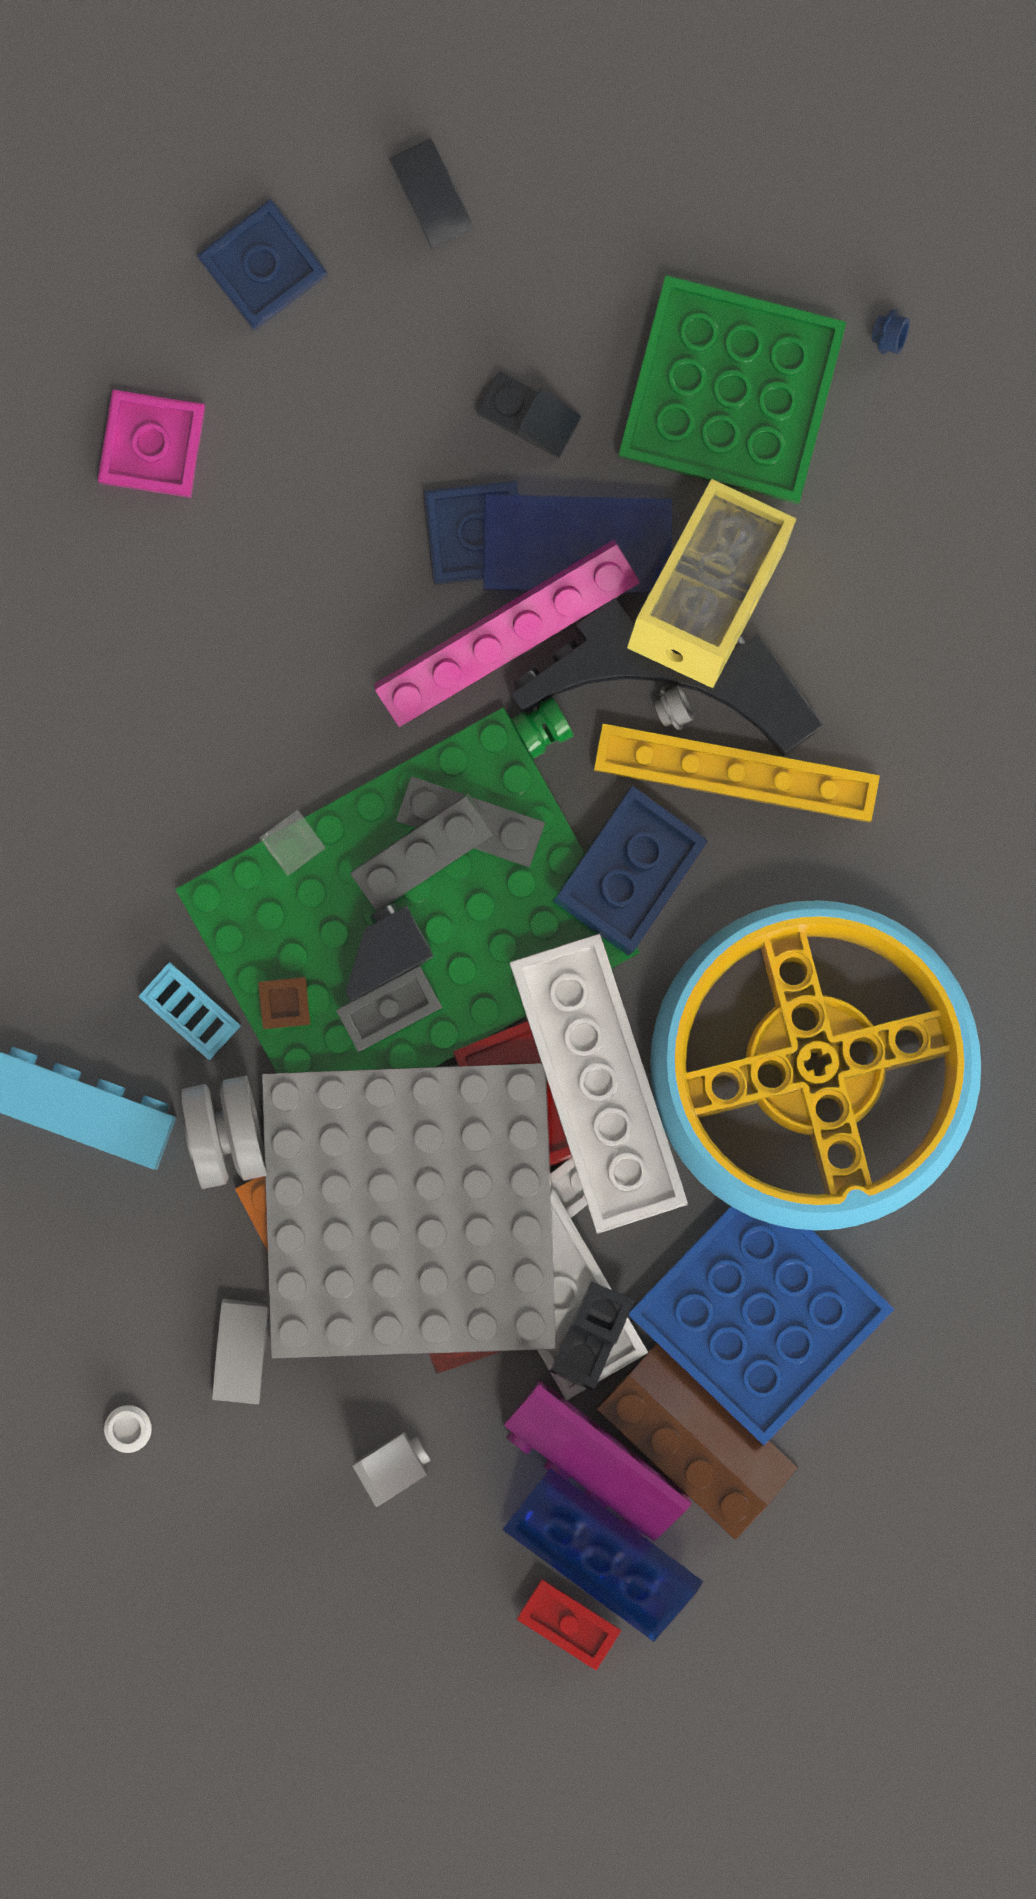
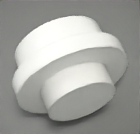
(128, 1428)

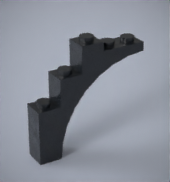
(748, 684)

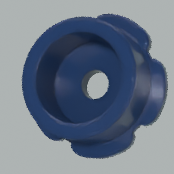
(891, 332)

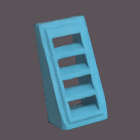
(158, 986)

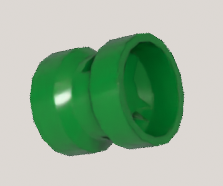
(534, 735)

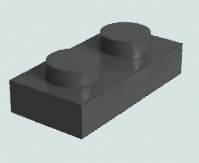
(389, 1009)

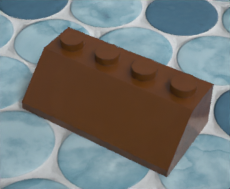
(696, 1441)

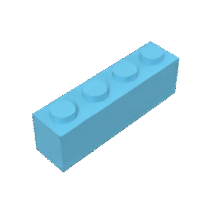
(82, 1111)

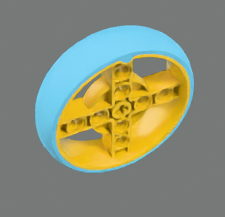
(849, 1192)

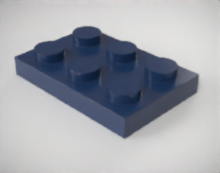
(630, 870)

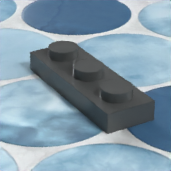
(514, 834)
(422, 852)

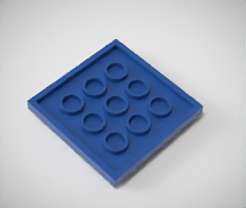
(760, 1317)

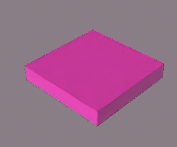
(151, 443)

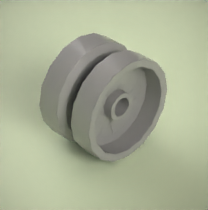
(216, 1133)

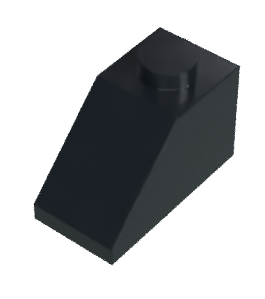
(387, 951)

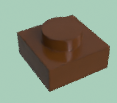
(284, 1003)

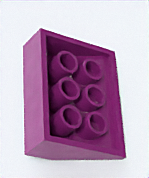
(596, 1461)

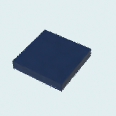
(262, 265)
(457, 530)

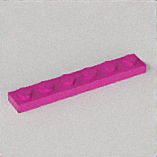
(506, 633)

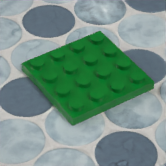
(732, 389)

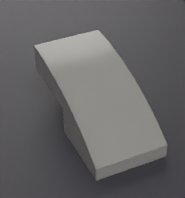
(240, 1351)

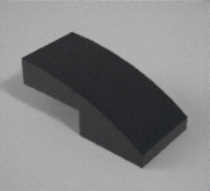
(431, 192)
(591, 1336)

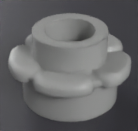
(674, 707)

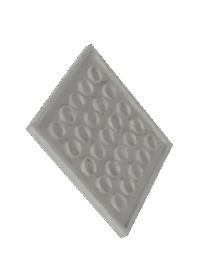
(409, 1211)

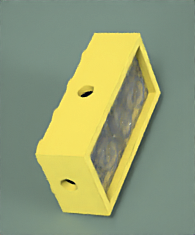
(711, 583)

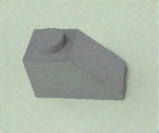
(392, 1467)

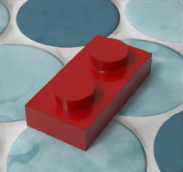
(569, 1624)

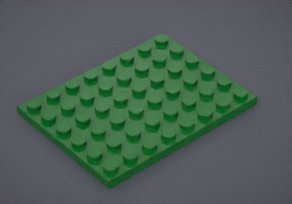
(470, 913)

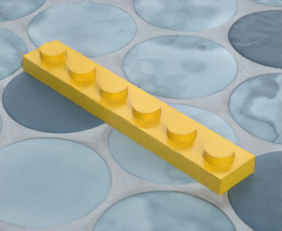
(736, 773)

